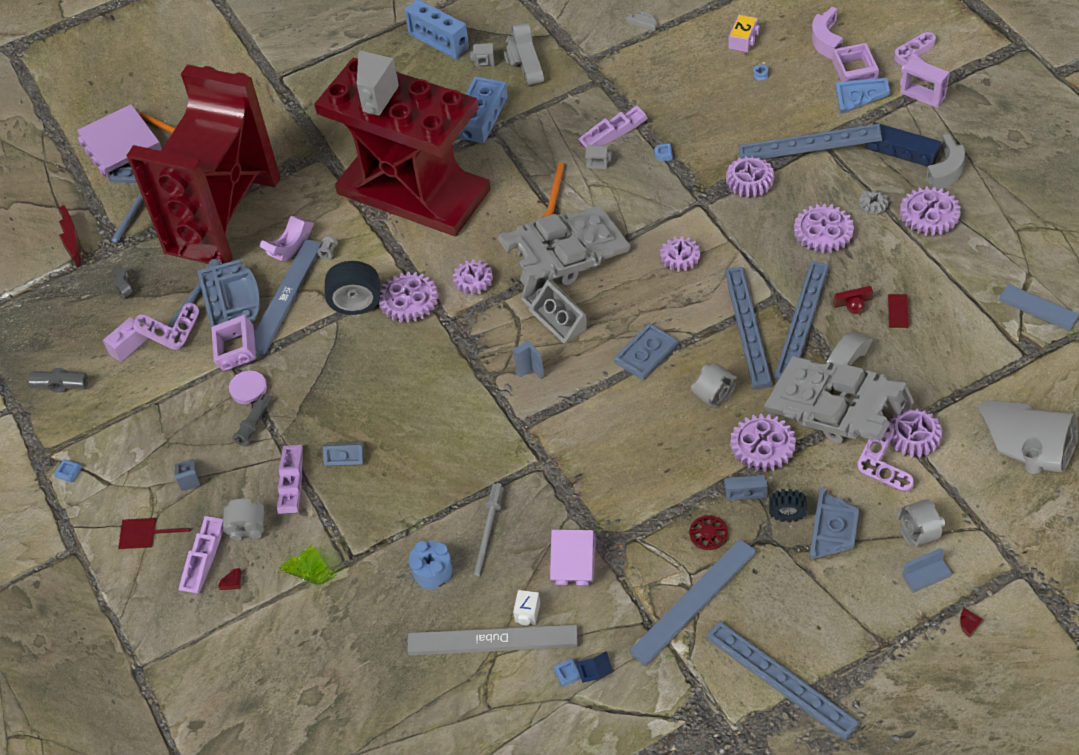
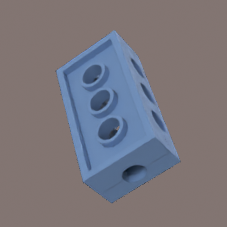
(437, 29)
(491, 99)

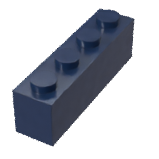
(906, 146)

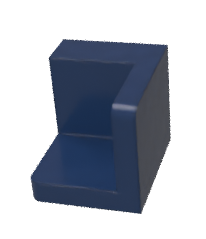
(594, 667)

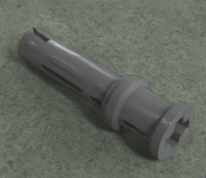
(248, 426)

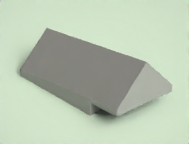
(556, 310)

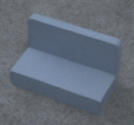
(527, 359)
(343, 453)
(745, 487)
(926, 570)

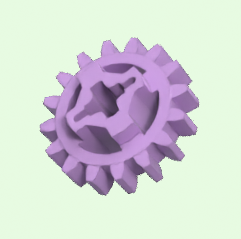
(680, 253)
(472, 277)

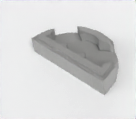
(643, 20)
(512, 55)

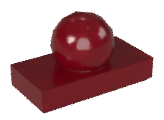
(853, 299)

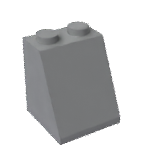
(375, 81)

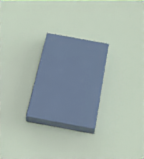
(646, 351)

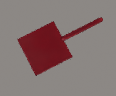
(140, 533)

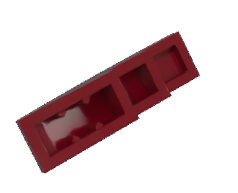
(70, 237)

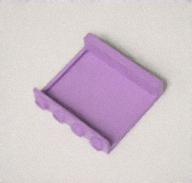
(113, 136)

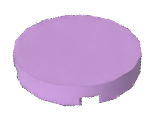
(247, 387)

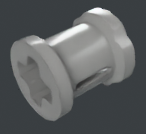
(327, 247)

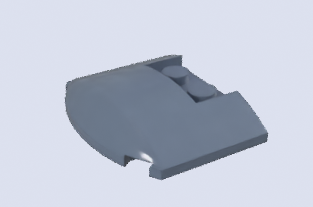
(229, 292)

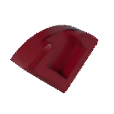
(231, 580)
(969, 622)

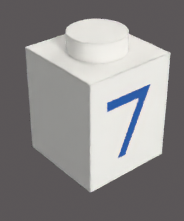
(526, 607)

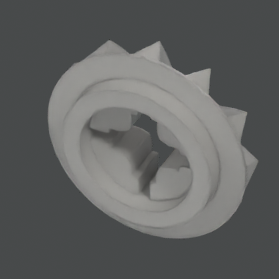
(875, 207)

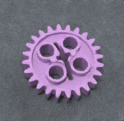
(930, 211)
(823, 228)
(408, 297)
(763, 442)

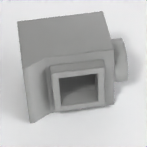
(483, 54)
(597, 157)

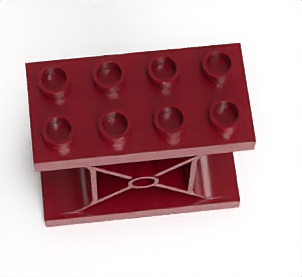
(407, 151)
(205, 165)

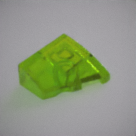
(309, 567)

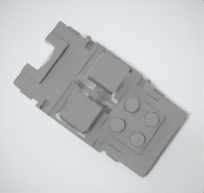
(590, 238)

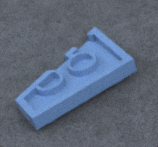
(860, 92)

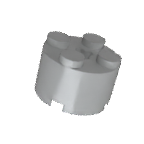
(713, 385)
(243, 519)
(920, 523)

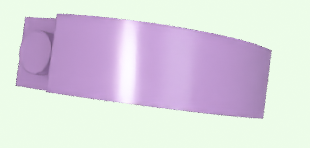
(822, 38)
(290, 241)

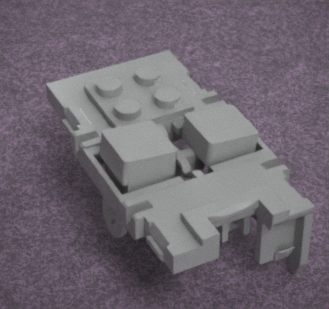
(806, 397)

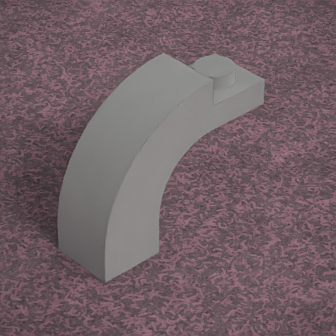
(949, 171)
(850, 348)

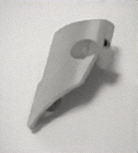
(1031, 435)

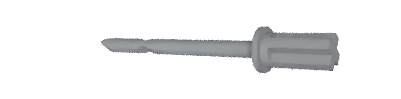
(492, 505)

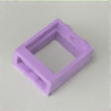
(857, 52)
(929, 73)
(228, 330)

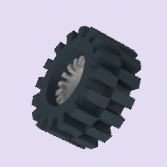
(787, 505)

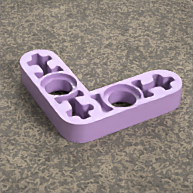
(905, 52)
(169, 333)
(875, 459)

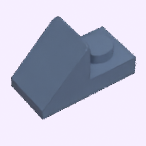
(186, 475)

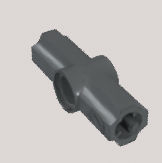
(58, 380)

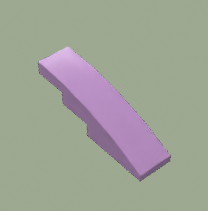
(616, 127)
(290, 479)
(202, 555)

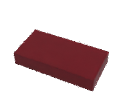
(898, 311)

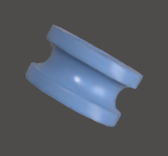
(760, 76)

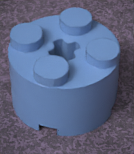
(430, 564)

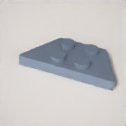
(833, 526)

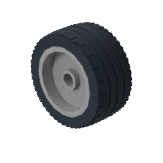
(352, 287)

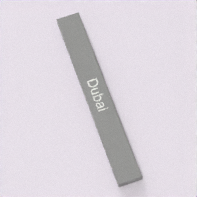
(492, 640)

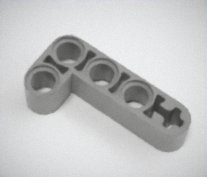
(529, 60)

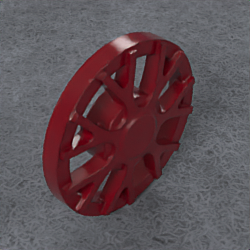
(708, 532)

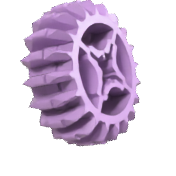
(750, 176)
(919, 432)

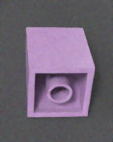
(572, 557)

